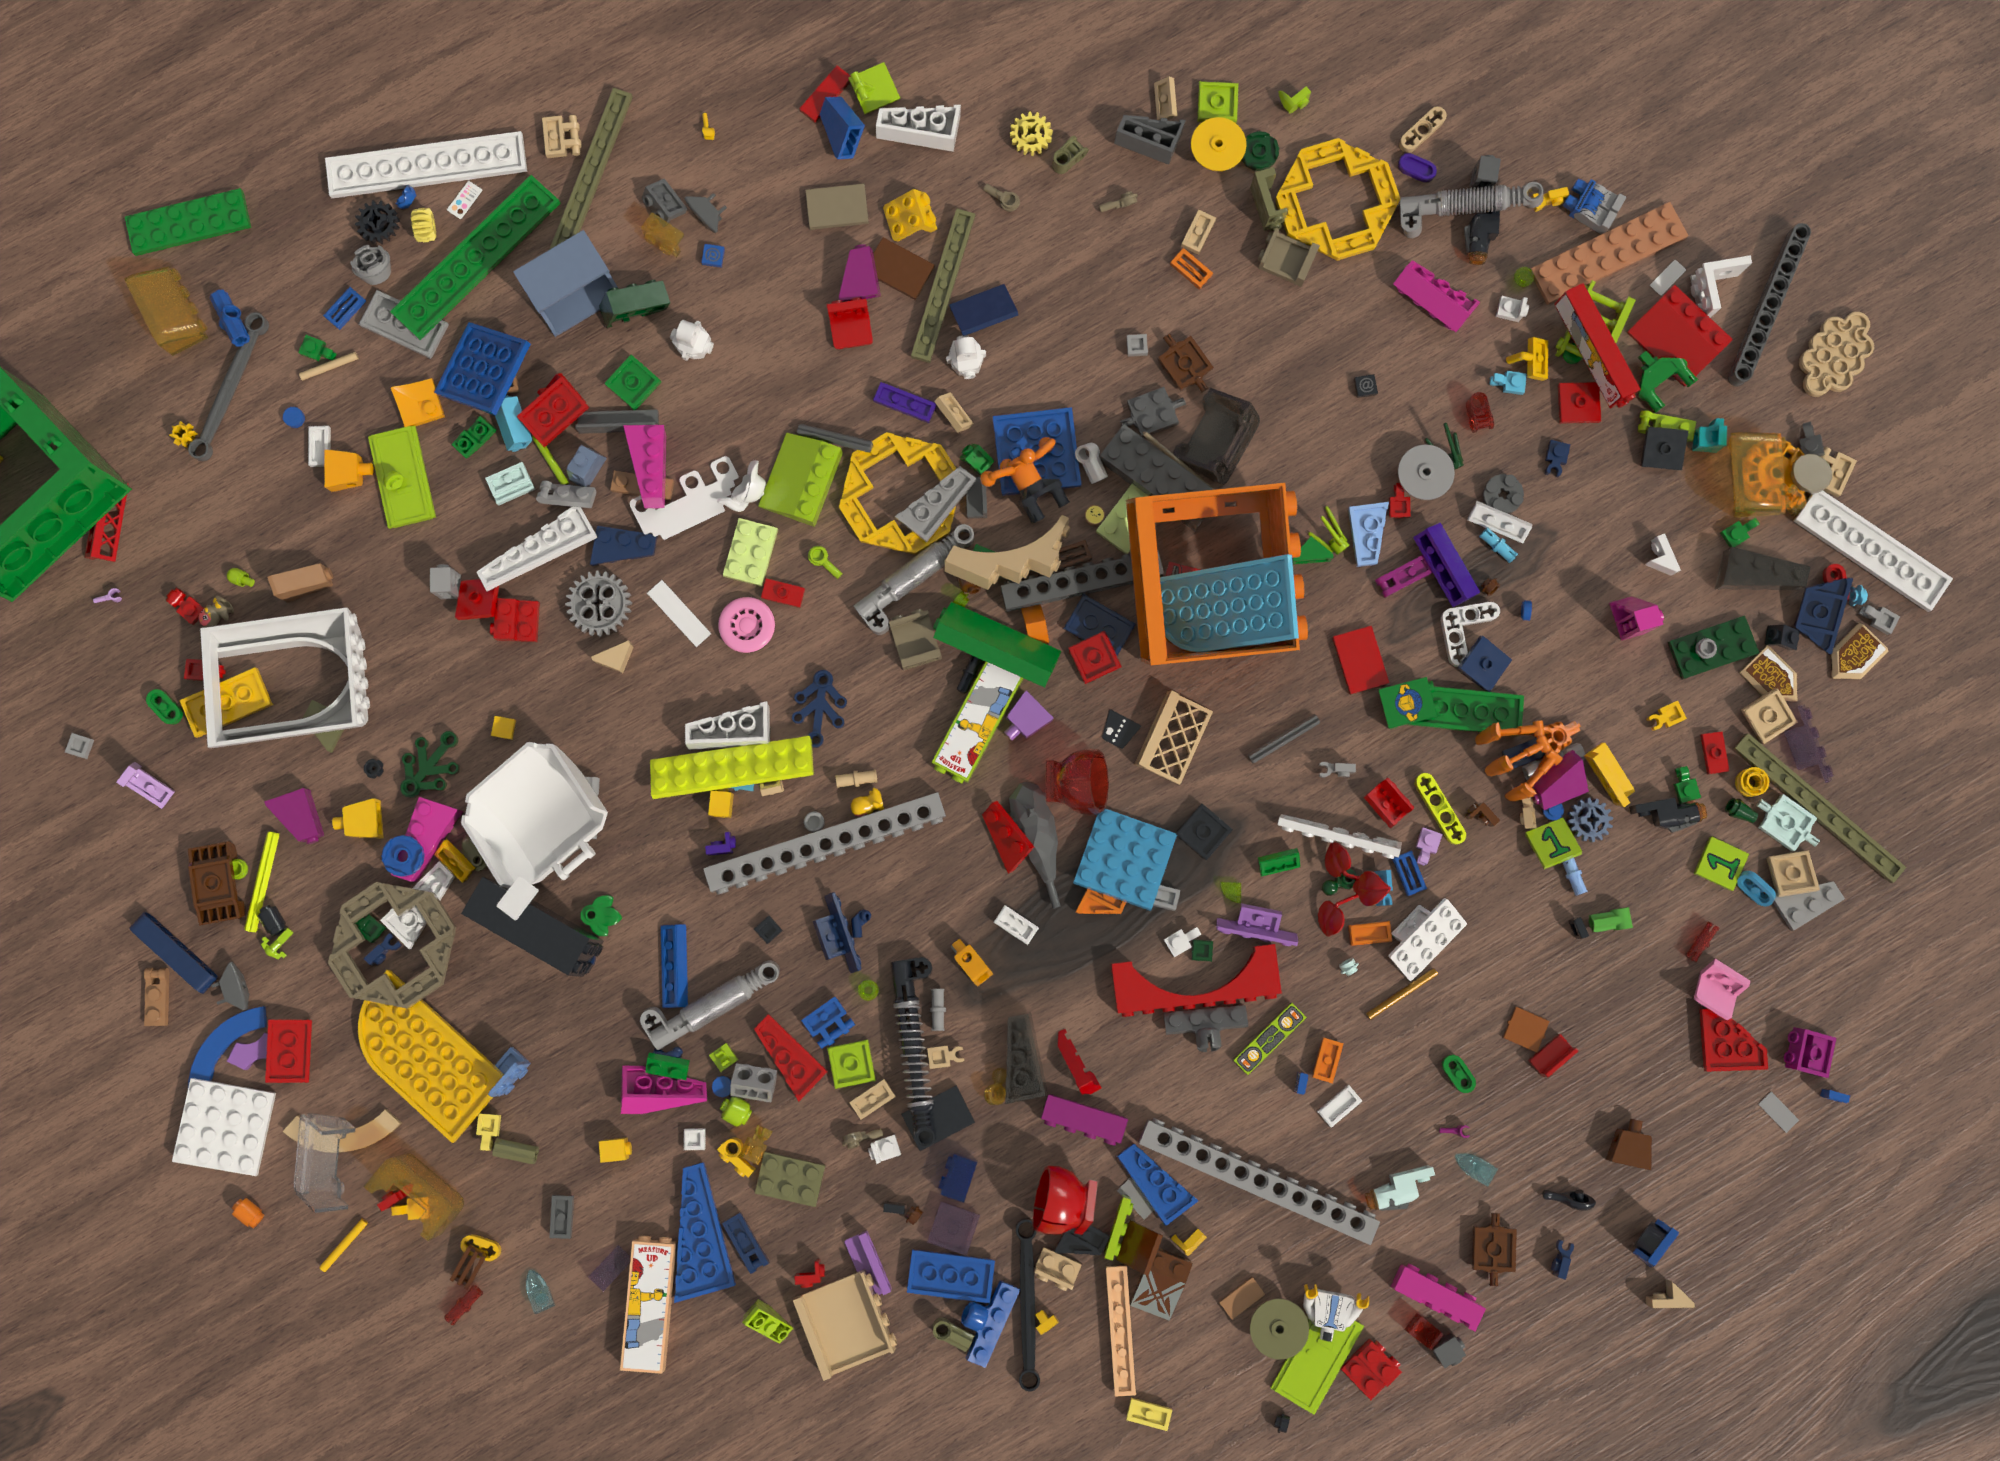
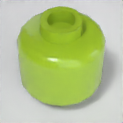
(735, 1111)

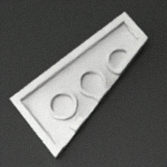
(411, 924)

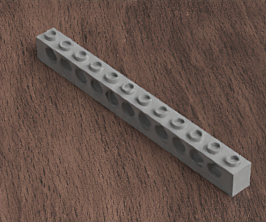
(715, 873)
(1364, 1231)

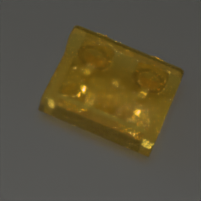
(663, 234)

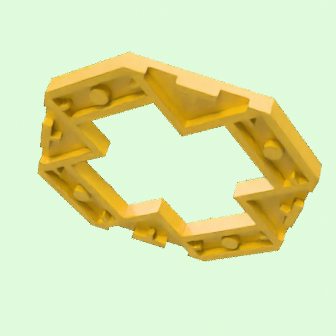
(1356, 162)
(857, 484)

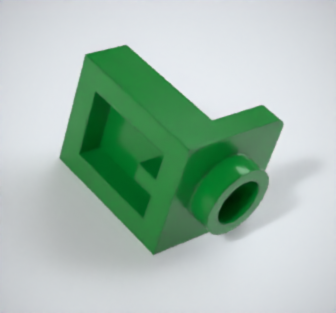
(976, 458)

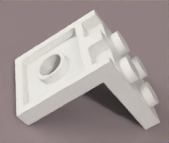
(1704, 283)

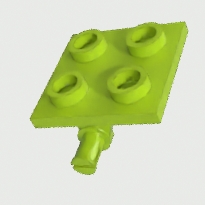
(874, 88)

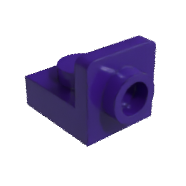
(719, 848)

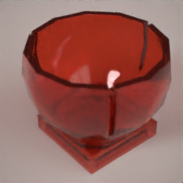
(1079, 781)

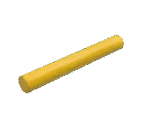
(343, 1245)

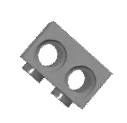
(444, 582)
(758, 1084)

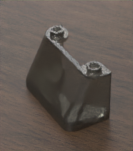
(1220, 436)

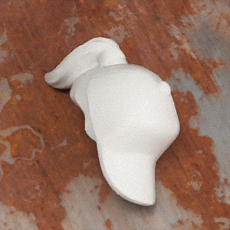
(748, 491)

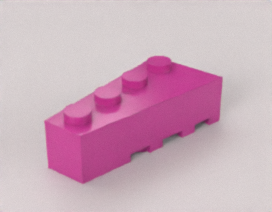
(429, 826)
(1437, 1296)

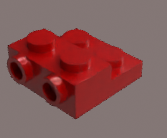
(515, 620)
(1371, 1368)

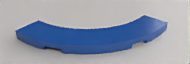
(222, 1038)

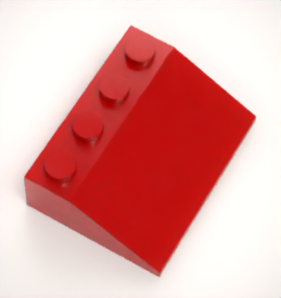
(1680, 330)

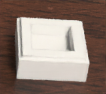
(694, 1138)

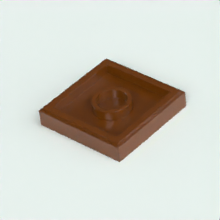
(1139, 1247)

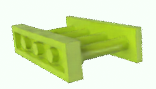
(1615, 325)

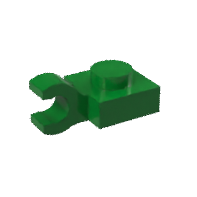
(315, 349)
(1738, 533)
(1686, 788)

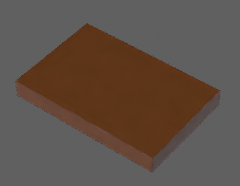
(901, 268)

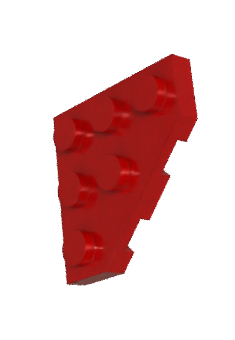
(1729, 1045)

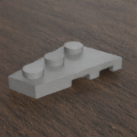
(1802, 908)

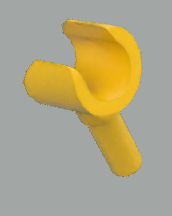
(709, 133)

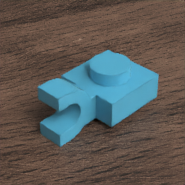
(1512, 382)

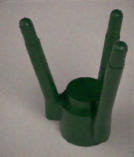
(1455, 455)

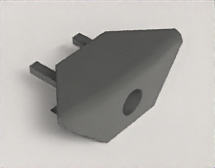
(705, 211)
(233, 987)

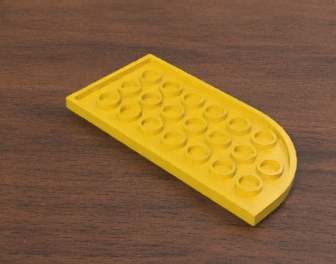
(427, 1062)

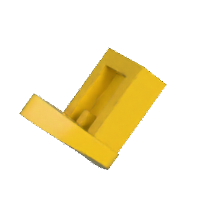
(1191, 1243)

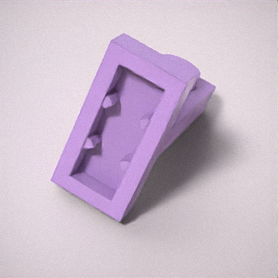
(145, 785)

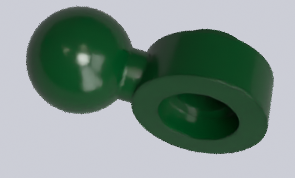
(1331, 887)

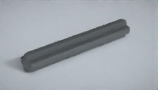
(835, 438)
(1283, 738)

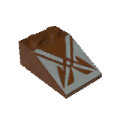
(1163, 1286)

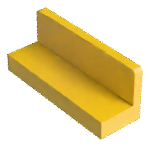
(1610, 774)

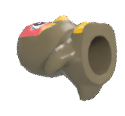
(212, 614)

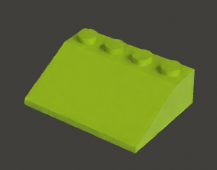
(801, 478)

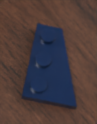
(620, 544)

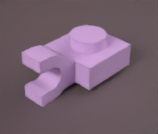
(1428, 843)

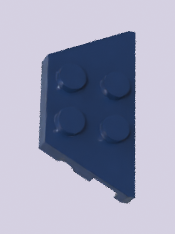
(1823, 611)

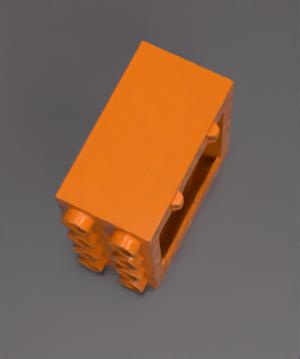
(1273, 506)

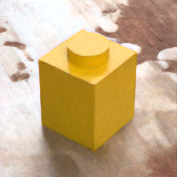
(721, 803)
(614, 1149)

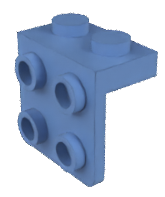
(513, 1066)

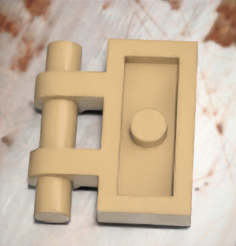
(554, 136)
(1841, 470)

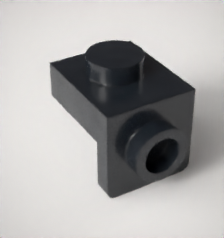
(1782, 636)

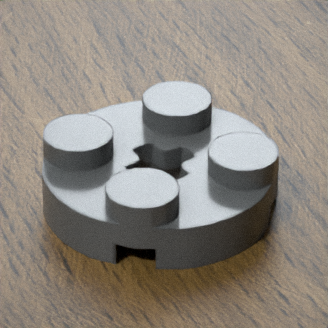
(1508, 484)

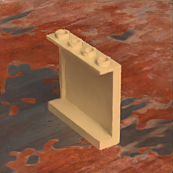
(845, 1323)

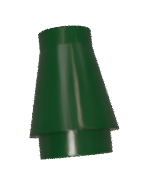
(1738, 809)

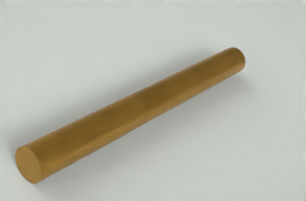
(1402, 994)

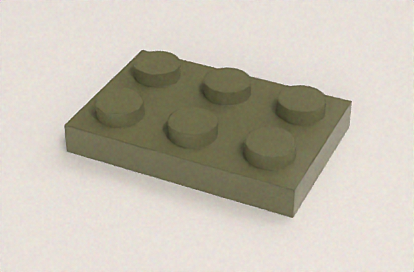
(790, 1179)

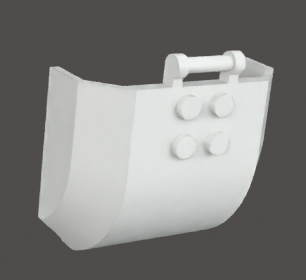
(533, 816)

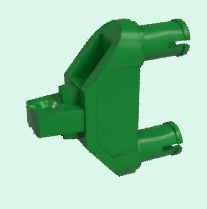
(1656, 372)

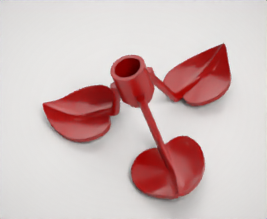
(1368, 889)

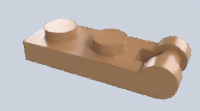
(156, 997)

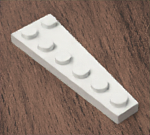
(552, 541)
(1387, 847)

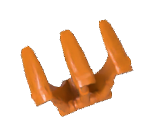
(1545, 743)

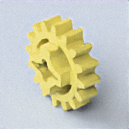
(1030, 125)

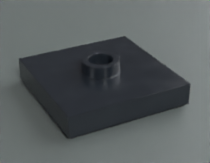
(1664, 448)
(1204, 831)

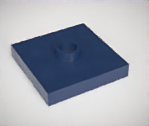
(1484, 663)

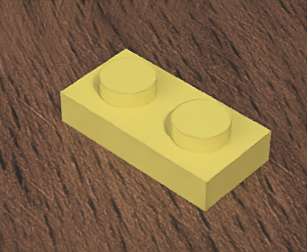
(1149, 1414)

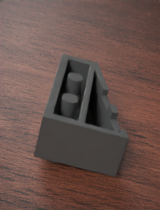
(1150, 137)

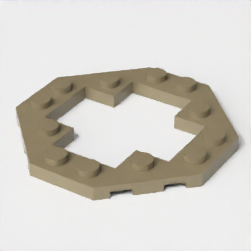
(349, 936)

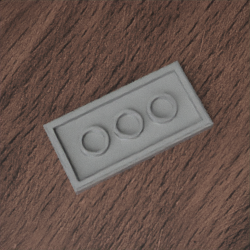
(380, 321)

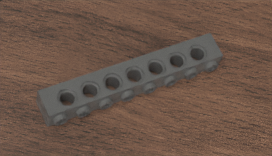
(1113, 580)

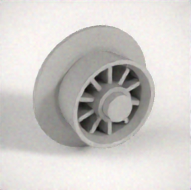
(1426, 472)

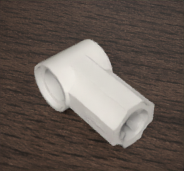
(1091, 464)

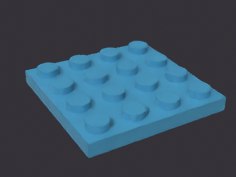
(1125, 859)

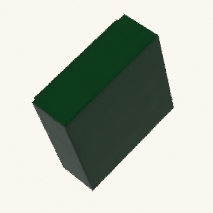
(1202, 950)

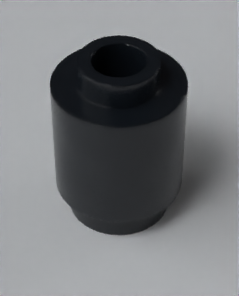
(272, 920)

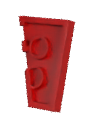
(1007, 836)

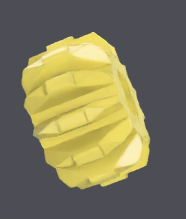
(423, 225)

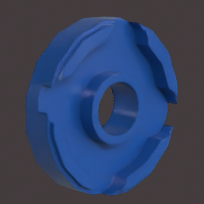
(414, 860)

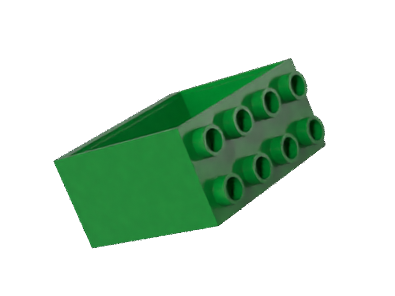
(62, 506)

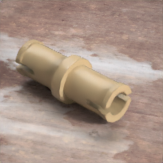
(856, 778)

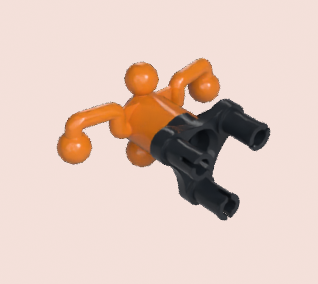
(1028, 479)

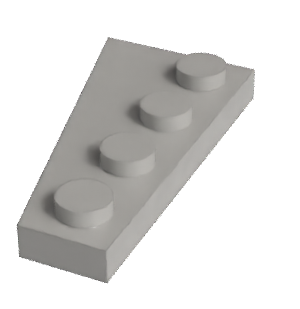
(932, 509)

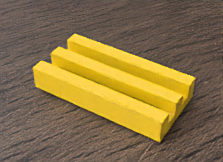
(457, 863)

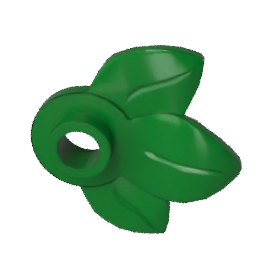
(604, 915)

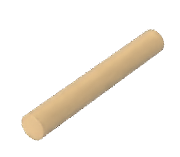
(328, 366)

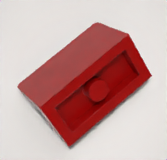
(1552, 1056)

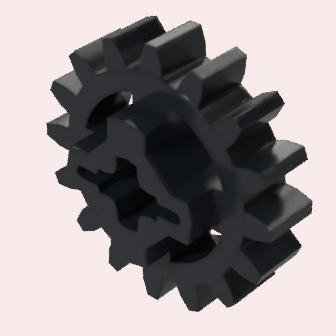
(369, 220)

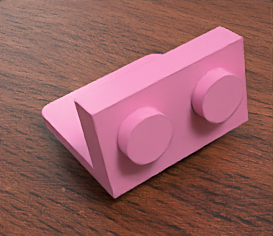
(1719, 988)

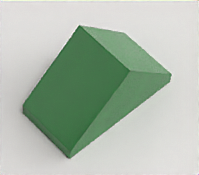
(1313, 552)

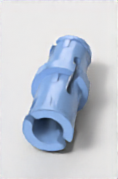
(1574, 876)

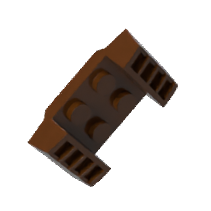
(214, 883)

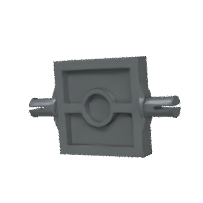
(1153, 412)

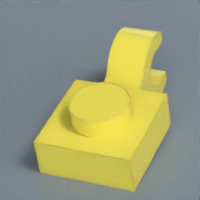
(488, 1126)

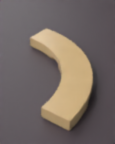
(362, 1137)

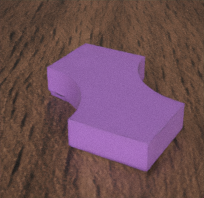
(246, 1054)

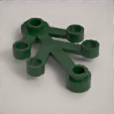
(427, 767)

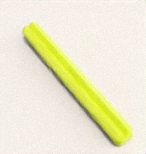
(261, 881)

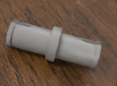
(937, 1010)

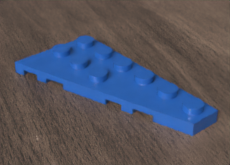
(702, 1251)

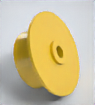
(1218, 144)

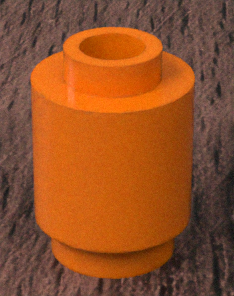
(247, 1212)

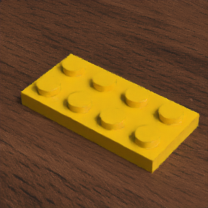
(239, 698)

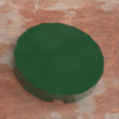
(1260, 151)

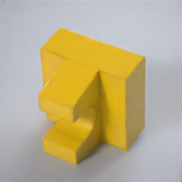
(1046, 1322)

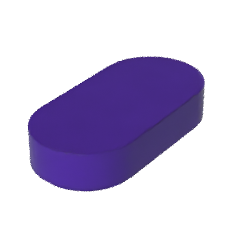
(1417, 167)

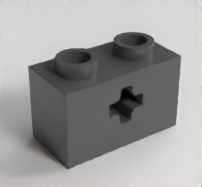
(1485, 172)

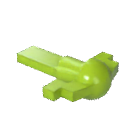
(271, 950)

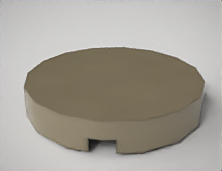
(1811, 473)

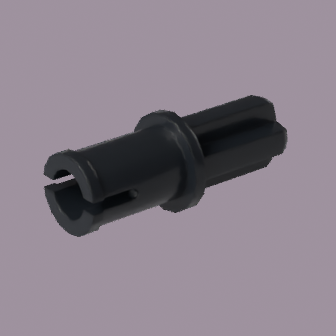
(969, 674)

